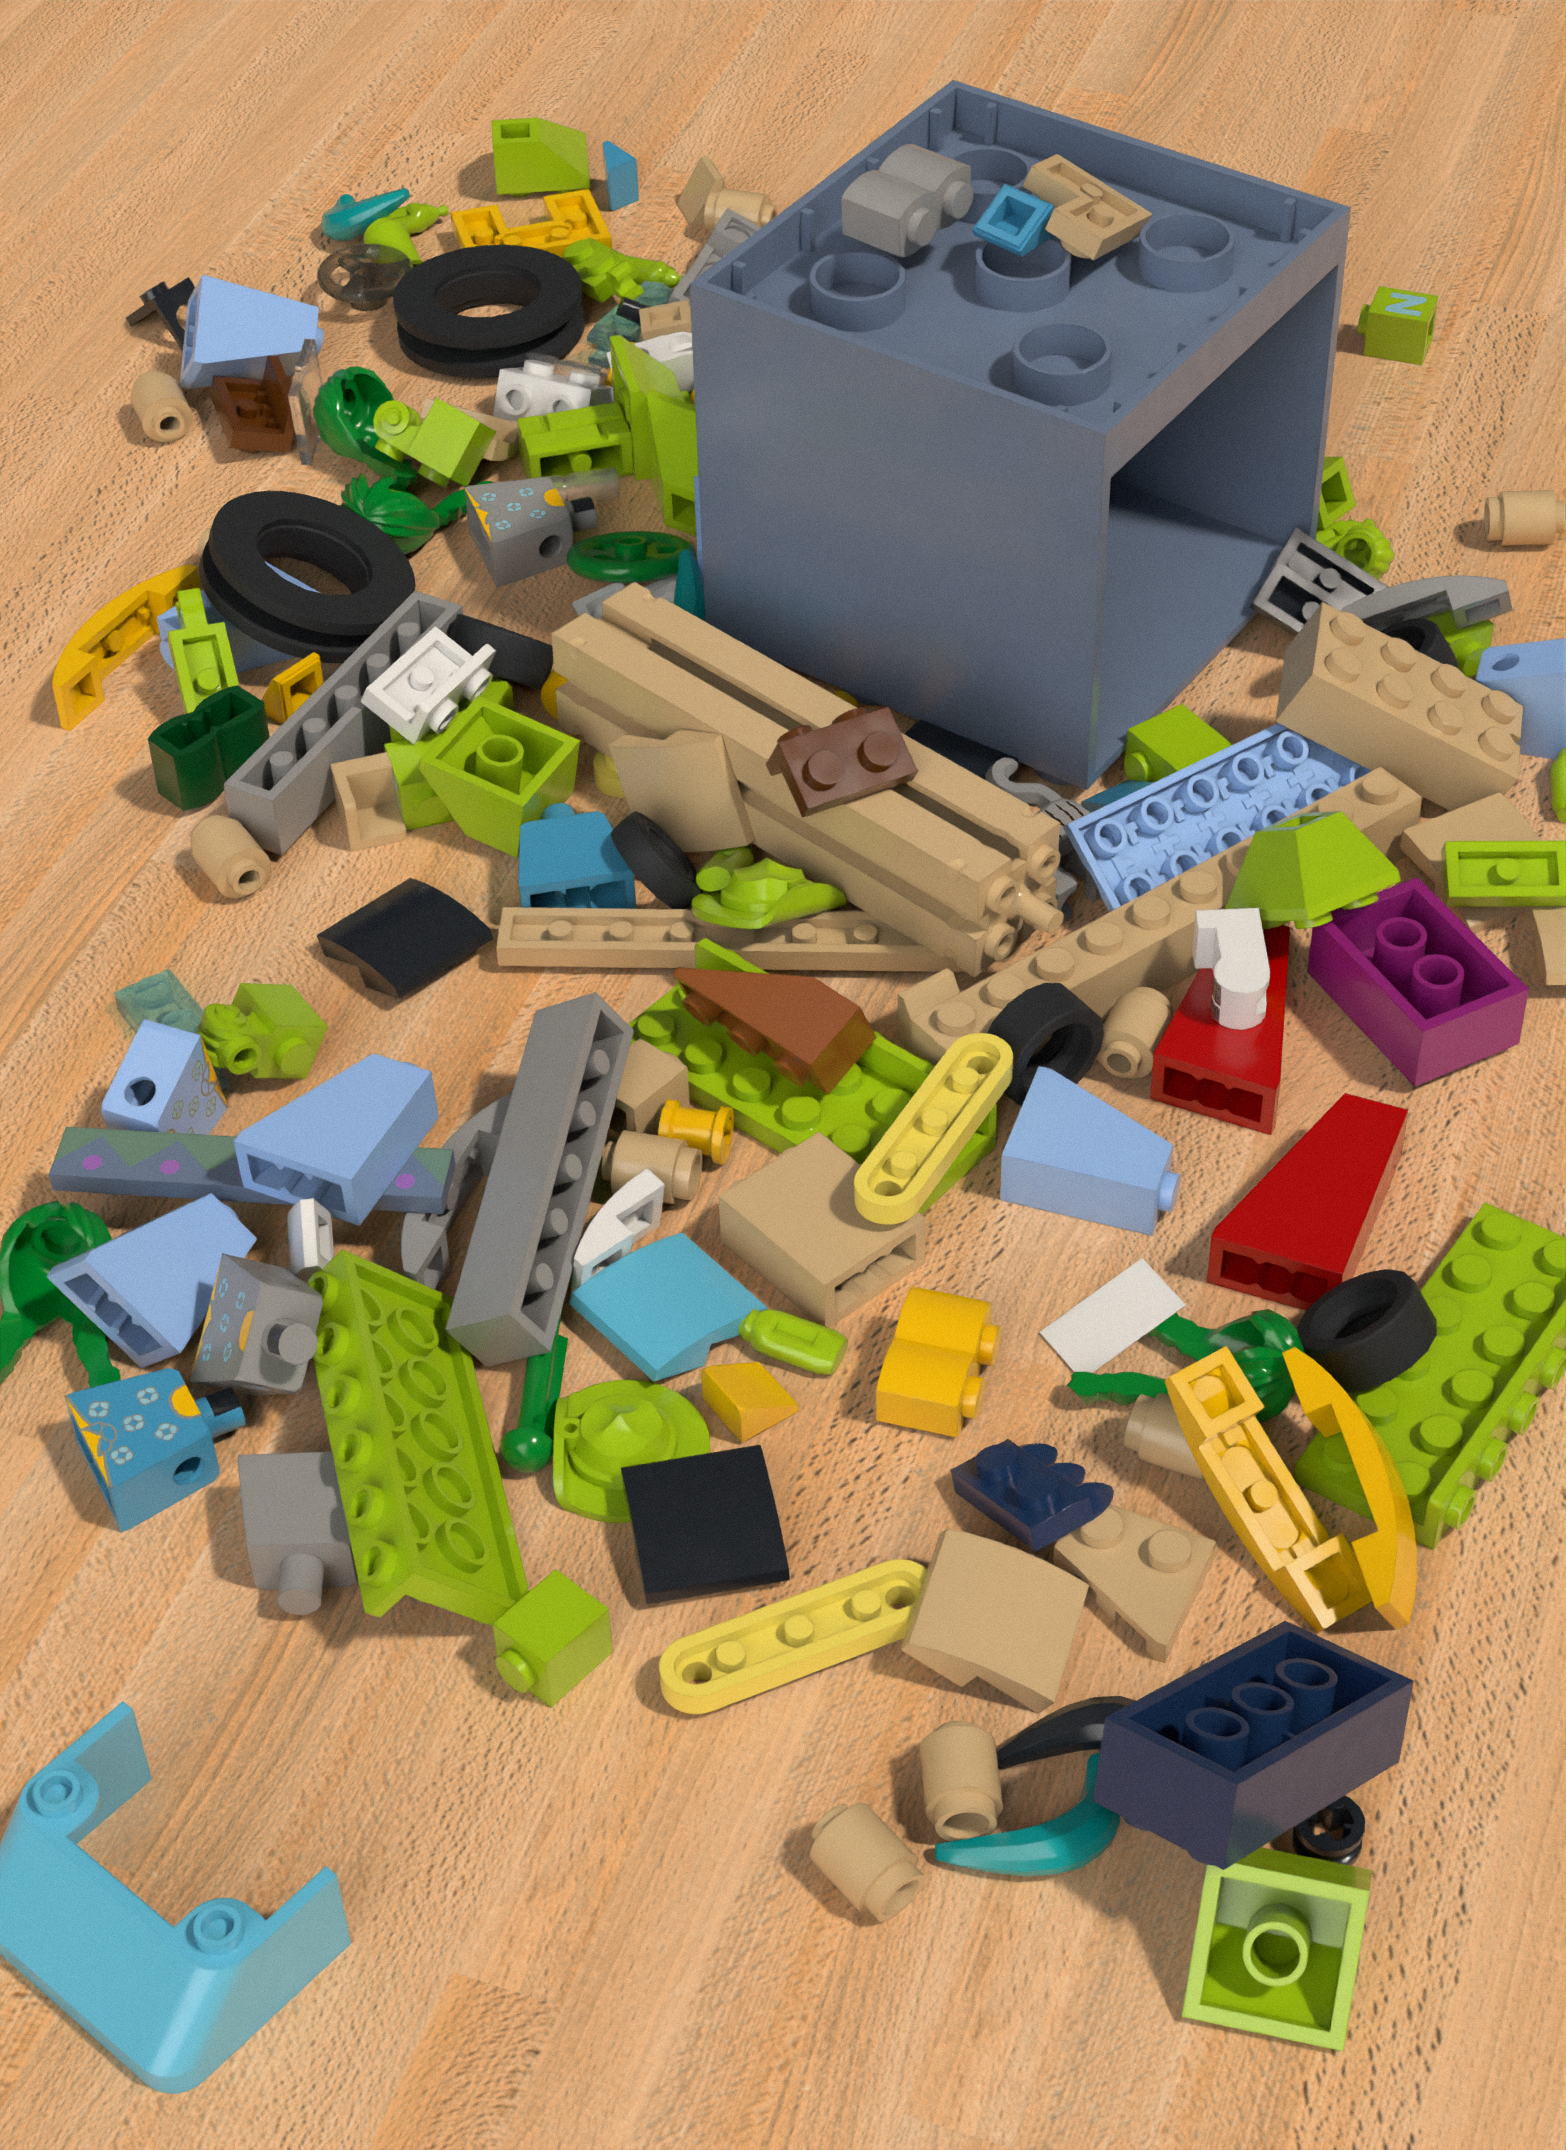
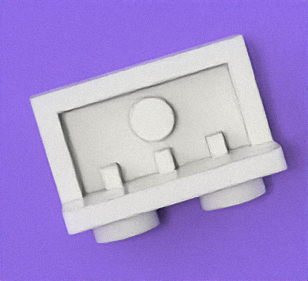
(539, 391)
(428, 685)

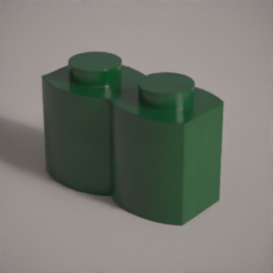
(206, 747)

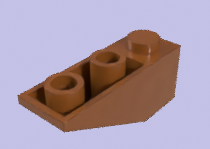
(789, 1017)

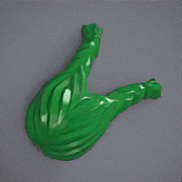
(345, 419)
(400, 512)
(31, 1301)
(1252, 1340)

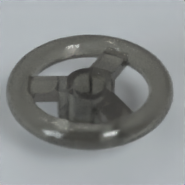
(367, 282)

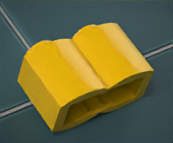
(936, 1362)

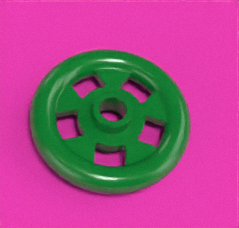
(627, 556)

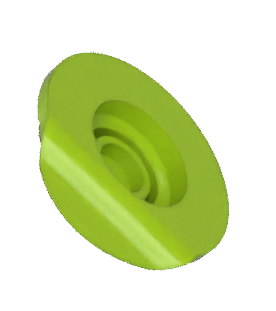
(765, 897)
(617, 1428)

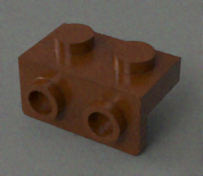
(255, 411)
(843, 760)

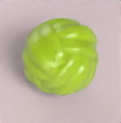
(1367, 549)

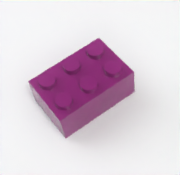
(1418, 982)

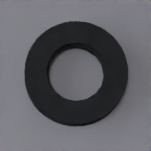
(482, 275)
(313, 532)

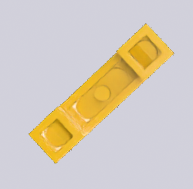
(112, 638)
(1260, 1495)
(1389, 1554)

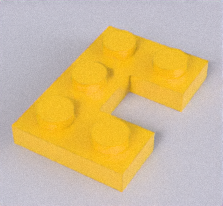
(569, 217)

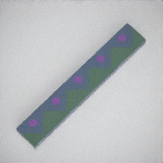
(206, 1164)

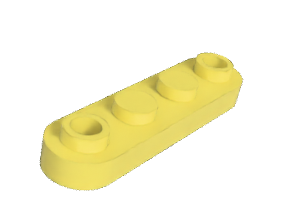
(933, 1129)
(791, 1637)

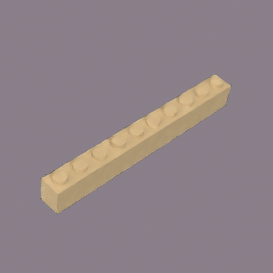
(1151, 935)

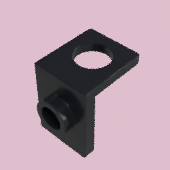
(166, 303)

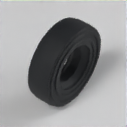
(656, 860)

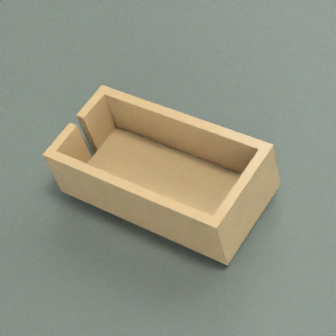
(1398, 710)

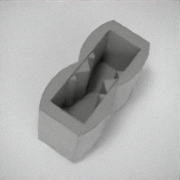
(906, 200)

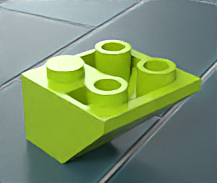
(538, 157)
(673, 459)
(1308, 869)

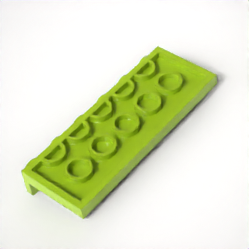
(776, 1109)
(1479, 1382)
(411, 1446)

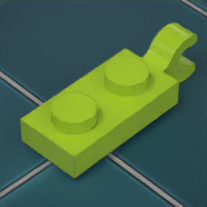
(603, 270)
(199, 652)
(1504, 873)

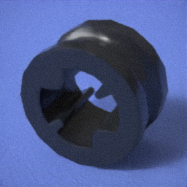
(1340, 1814)

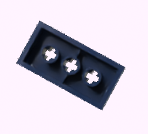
(1251, 1743)

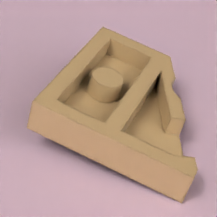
(1139, 1571)

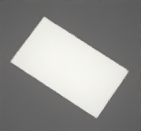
(1112, 1318)

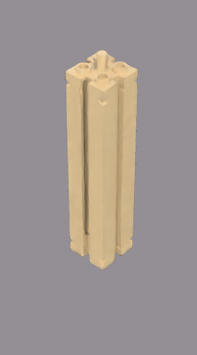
(928, 857)

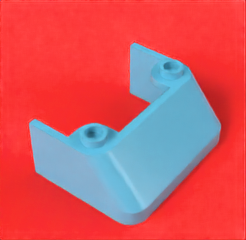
(147, 1991)

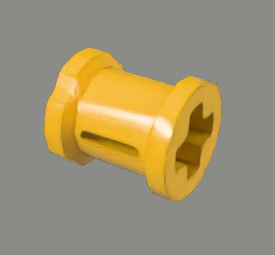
(700, 1128)

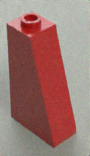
(1223, 1069)
(1313, 1209)

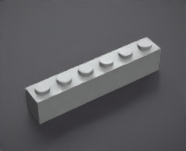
(290, 774)
(540, 1182)

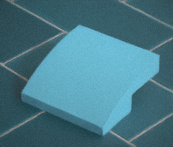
(665, 1305)

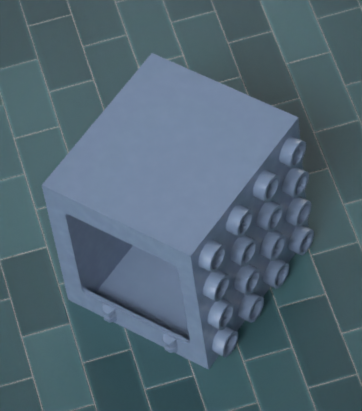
(1010, 472)

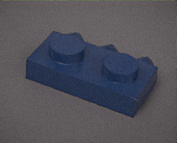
(1030, 1492)

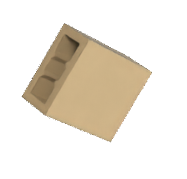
(808, 1239)

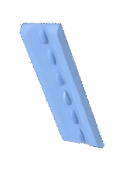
(1204, 810)

